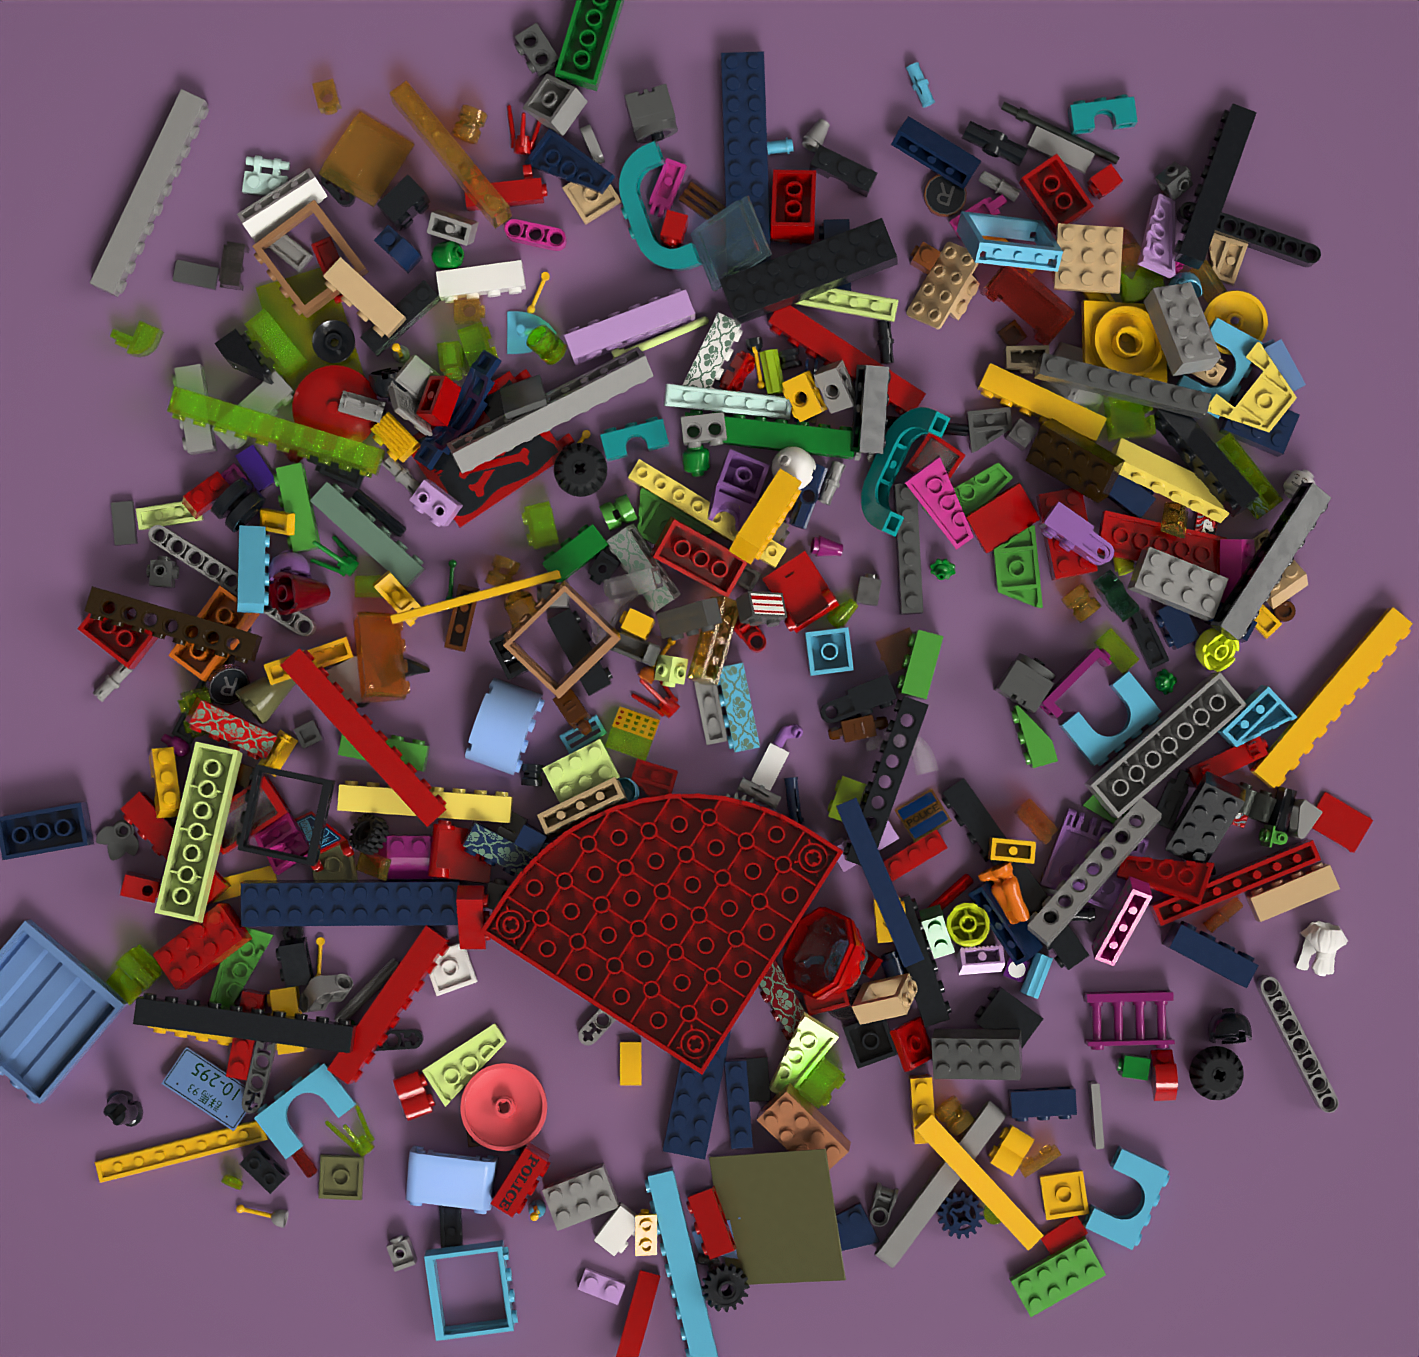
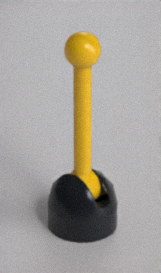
(754, 345)

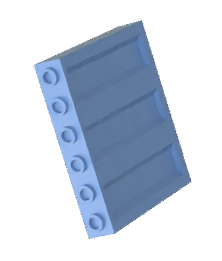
(48, 1011)

